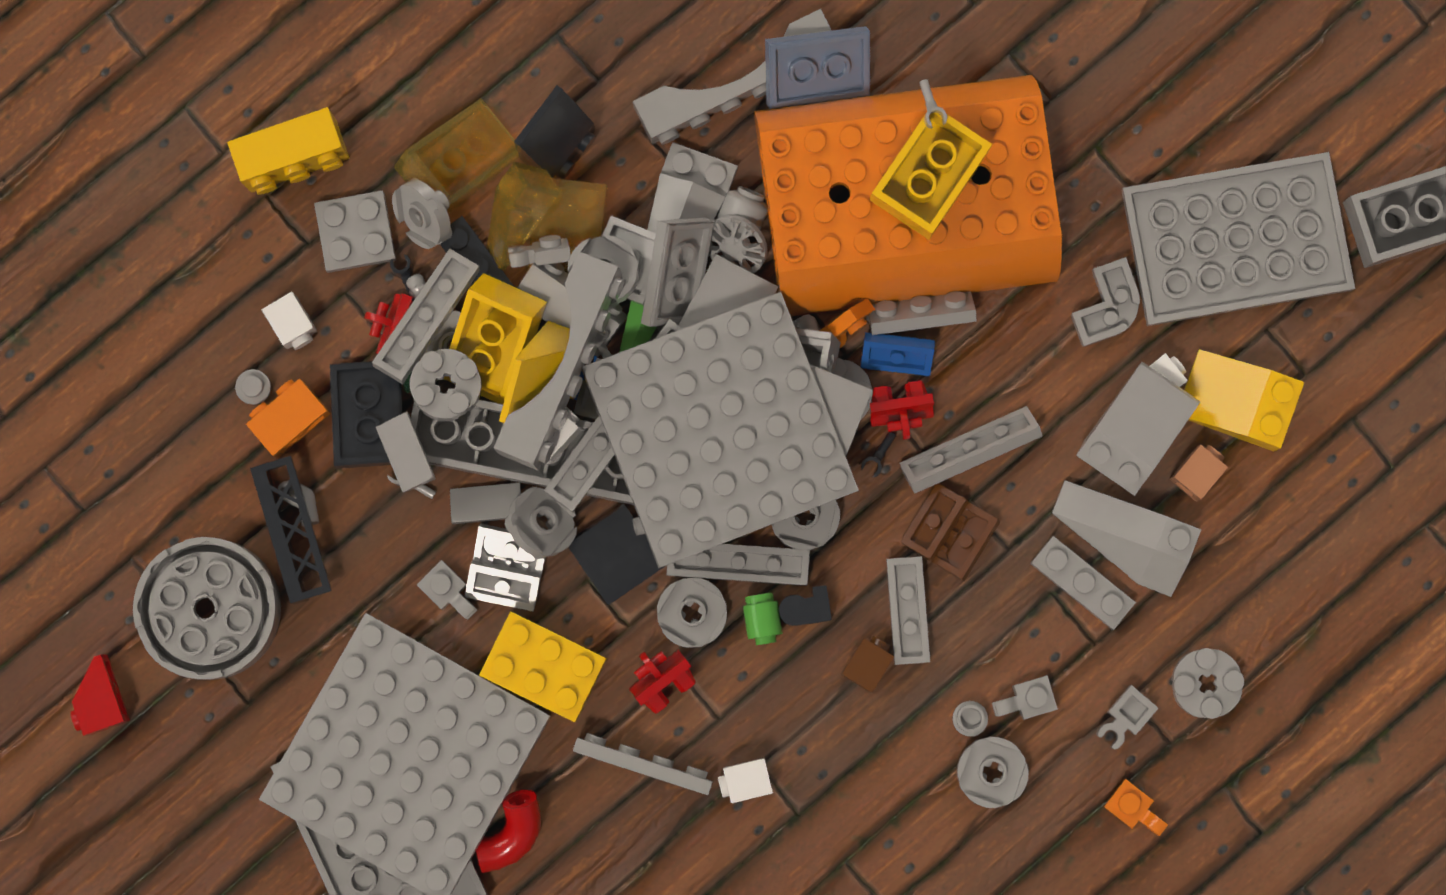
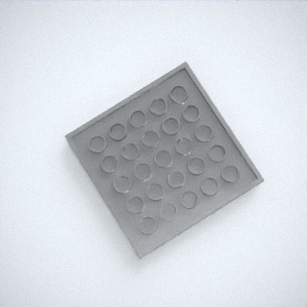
(719, 429)
(405, 758)

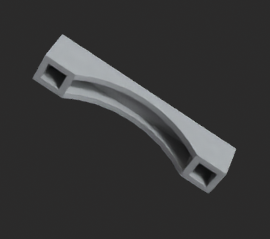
(673, 109)
(530, 429)

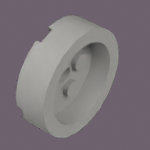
(243, 599)

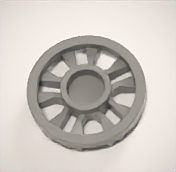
(736, 245)

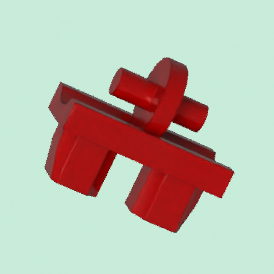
(397, 310)
(901, 412)
(657, 674)

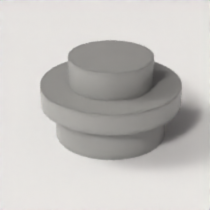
(253, 387)
(970, 718)

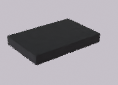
(360, 403)

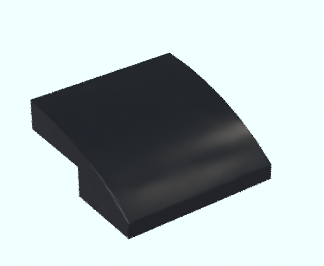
(614, 554)

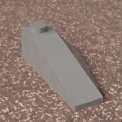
(1135, 539)

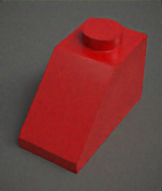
(98, 699)

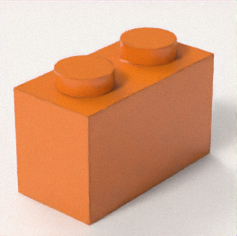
(287, 417)

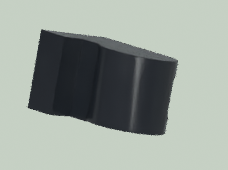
(802, 611)

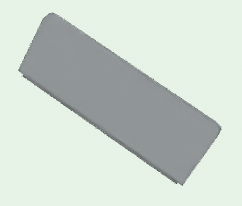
(405, 452)
(482, 502)

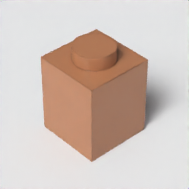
(1199, 471)

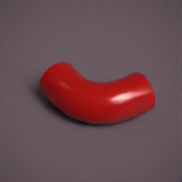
(516, 837)

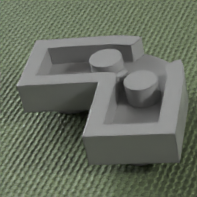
(1118, 306)

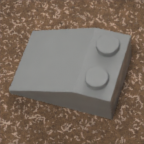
(1137, 428)

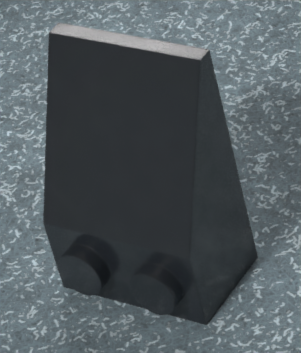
(555, 135)

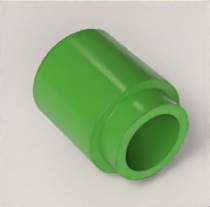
(762, 618)

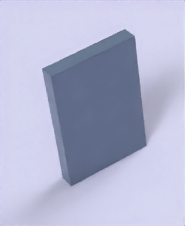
(817, 67)

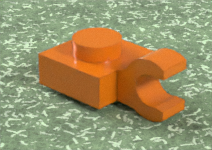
(850, 321)
(1132, 805)

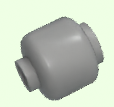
(745, 204)

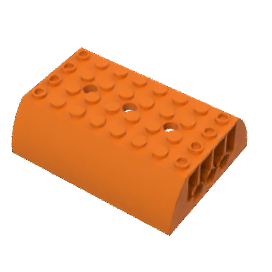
(854, 250)

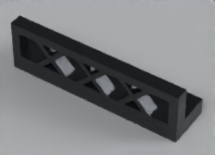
(279, 534)

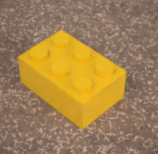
(288, 151)
(930, 173)
(543, 667)

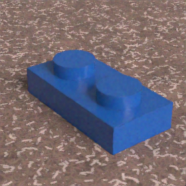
(897, 354)

